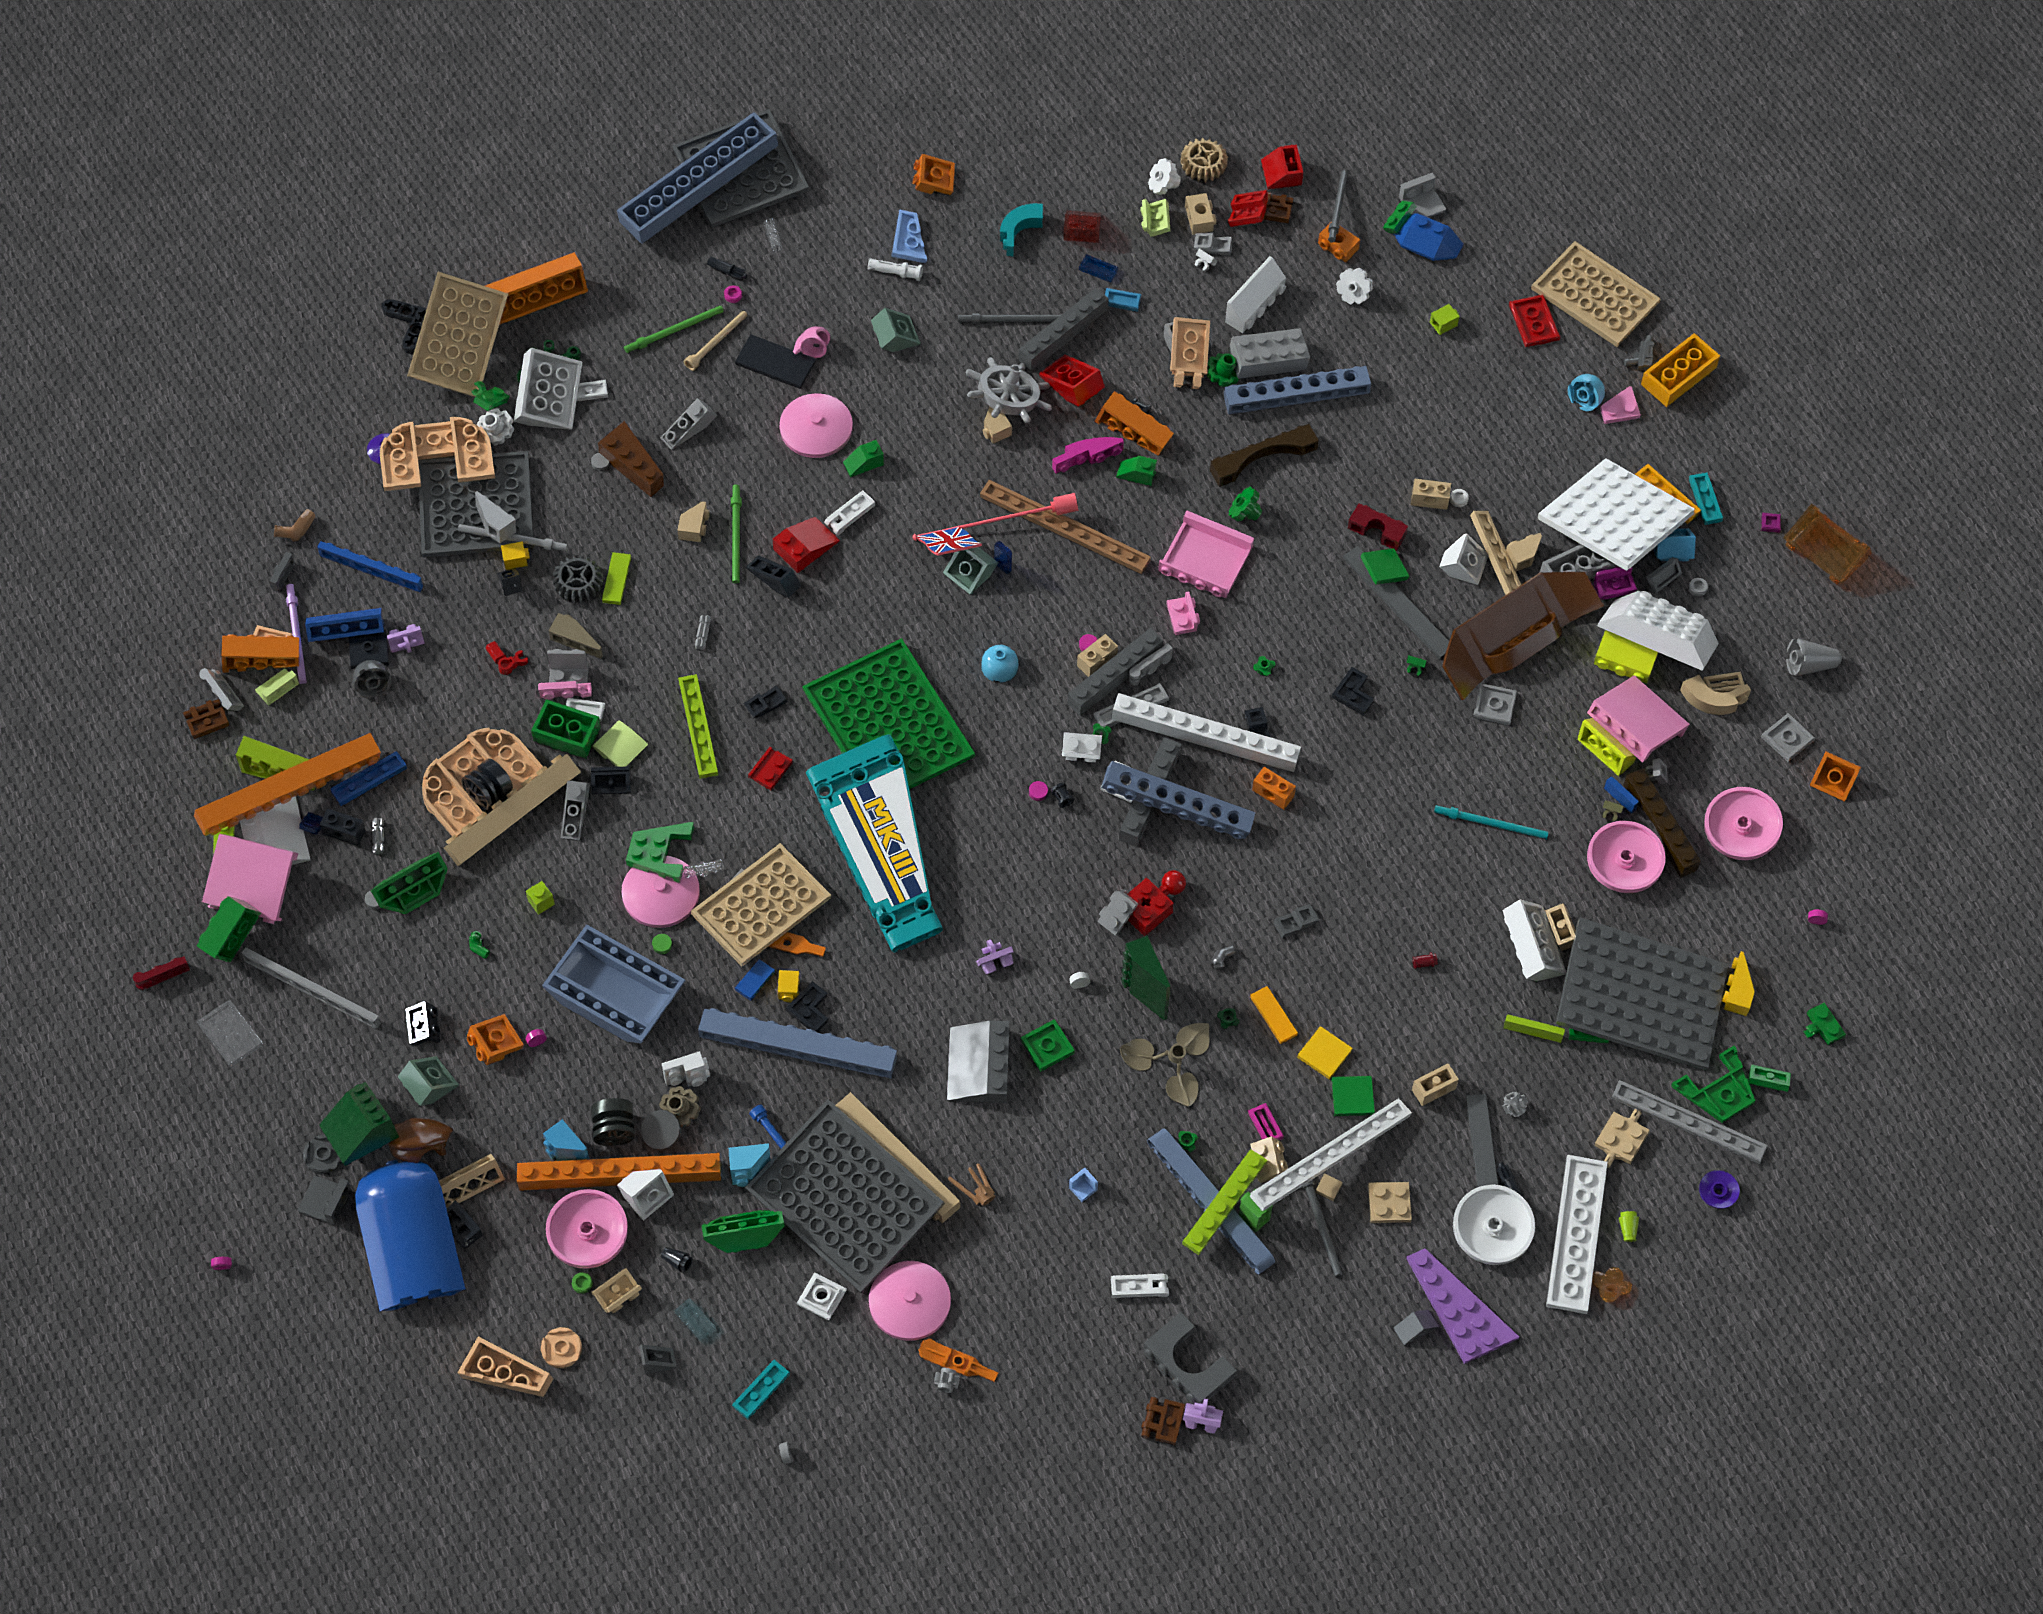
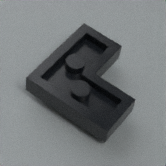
(1349, 692)
(804, 1007)

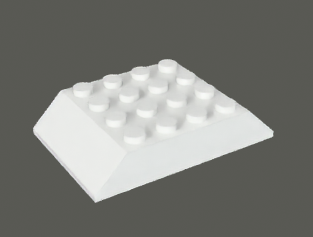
(1662, 628)

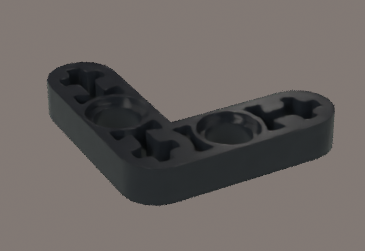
(414, 318)

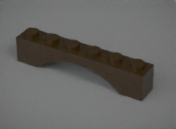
(1297, 442)
(1677, 845)

